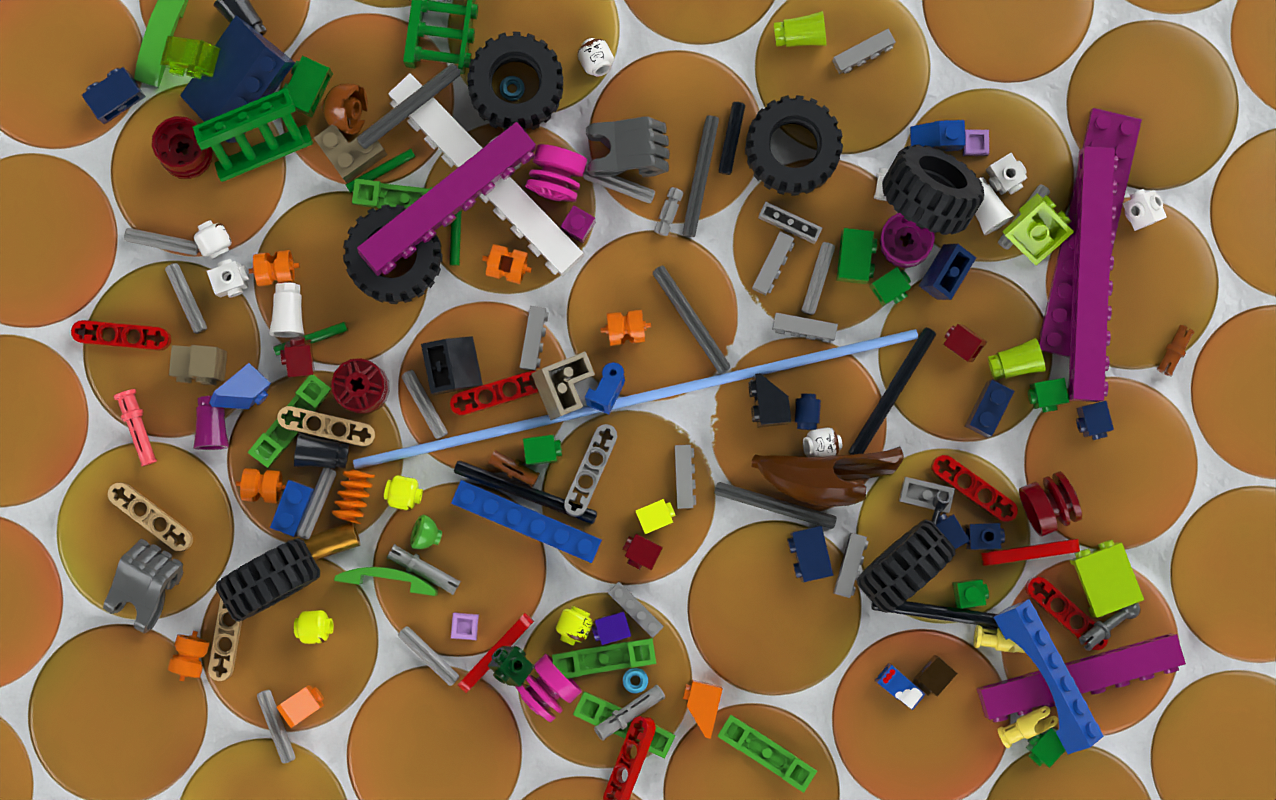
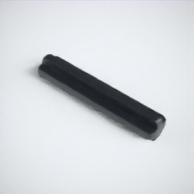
(731, 138)

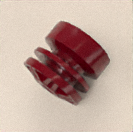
(169, 141)
(375, 386)
(1053, 502)

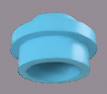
(512, 80)
(635, 688)

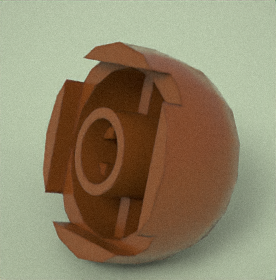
(344, 107)

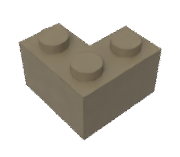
(348, 158)
(199, 363)
(557, 384)

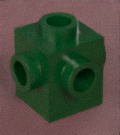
(510, 665)

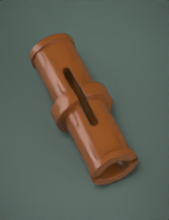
(1175, 350)
(498, 460)

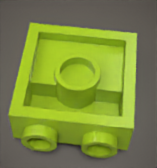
(1038, 228)

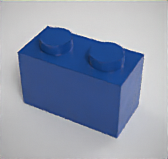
(291, 507)

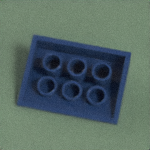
(244, 72)

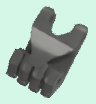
(632, 145)
(142, 580)

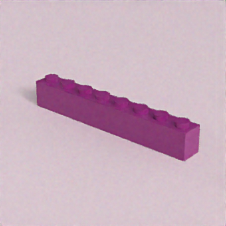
(447, 199)
(1089, 673)

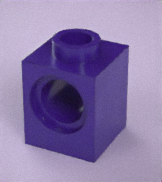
(611, 628)

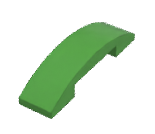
(160, 26)
(374, 194)
(277, 439)
(418, 584)
(605, 658)
(598, 710)
(767, 753)

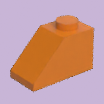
(703, 704)
(301, 705)

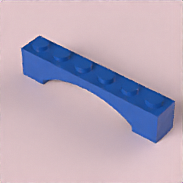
(526, 521)
(1076, 723)

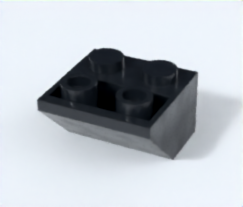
(451, 365)
(771, 403)

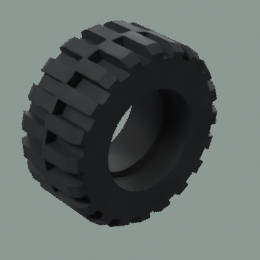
(508, 50)
(801, 113)
(933, 189)
(384, 288)
(906, 566)
(267, 579)

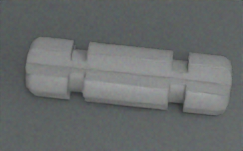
(668, 211)

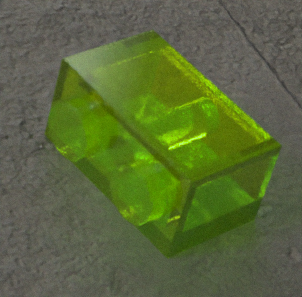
(189, 57)

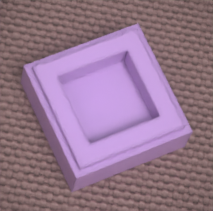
(976, 143)
(464, 626)

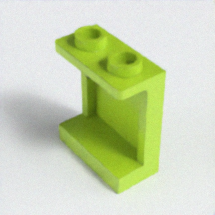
(1107, 578)

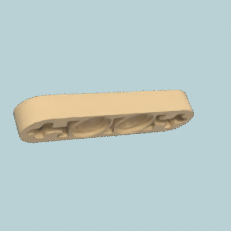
(327, 422)
(153, 512)
(233, 634)

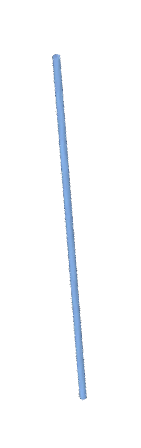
(638, 398)

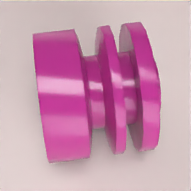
(557, 169)
(547, 689)

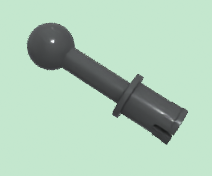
(1102, 630)

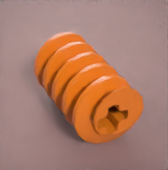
(352, 495)

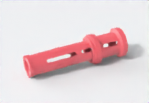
(132, 415)

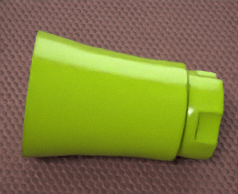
(801, 31)
(1017, 360)

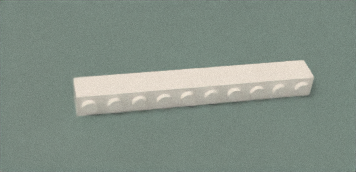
(507, 196)

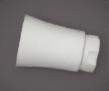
(992, 212)
(287, 311)

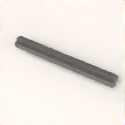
(408, 106)
(700, 176)
(691, 319)
(775, 505)

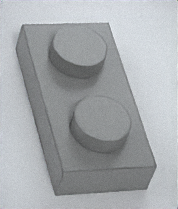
(922, 493)

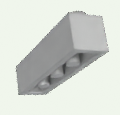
(865, 50)
(790, 222)
(773, 262)
(804, 326)
(534, 333)
(684, 480)
(850, 564)
(635, 609)

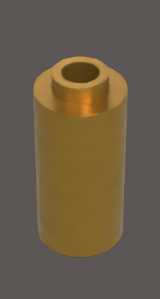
(333, 541)

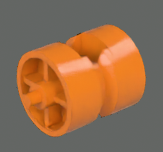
(507, 264)
(271, 268)
(625, 327)
(257, 485)
(187, 660)

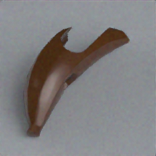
(824, 478)

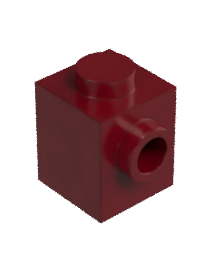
(964, 342)
(298, 357)
(641, 552)

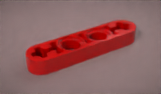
(121, 333)
(497, 391)
(974, 488)
(1030, 552)
(1066, 613)
(508, 639)
(625, 760)

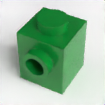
(891, 287)
(1048, 394)
(970, 593)
(1045, 748)

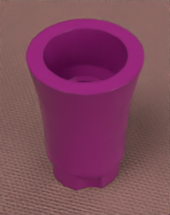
(210, 426)

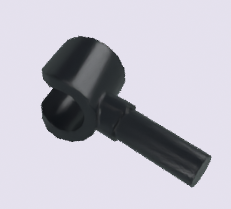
(939, 506)

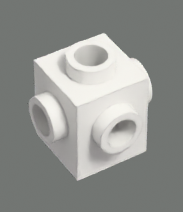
(1007, 166)
(1144, 209)
(220, 277)

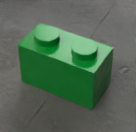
(308, 84)
(855, 256)
(542, 450)

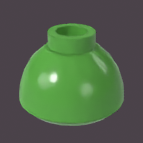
(425, 533)

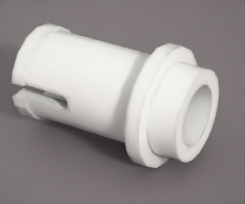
(879, 190)

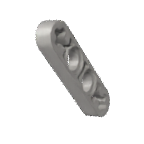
(588, 469)

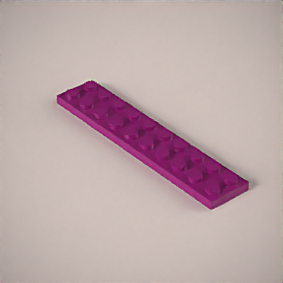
(1106, 131)

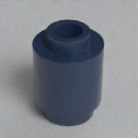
(807, 412)

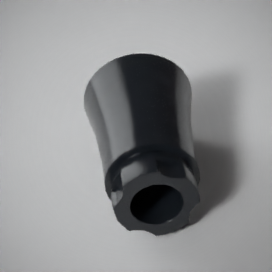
(244, 10)
(320, 452)

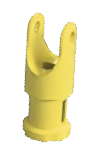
(994, 639)
(1027, 726)

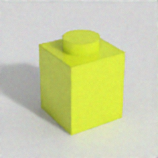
(655, 515)

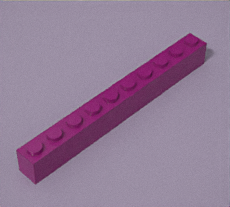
(1091, 274)

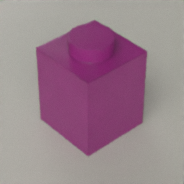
(578, 224)

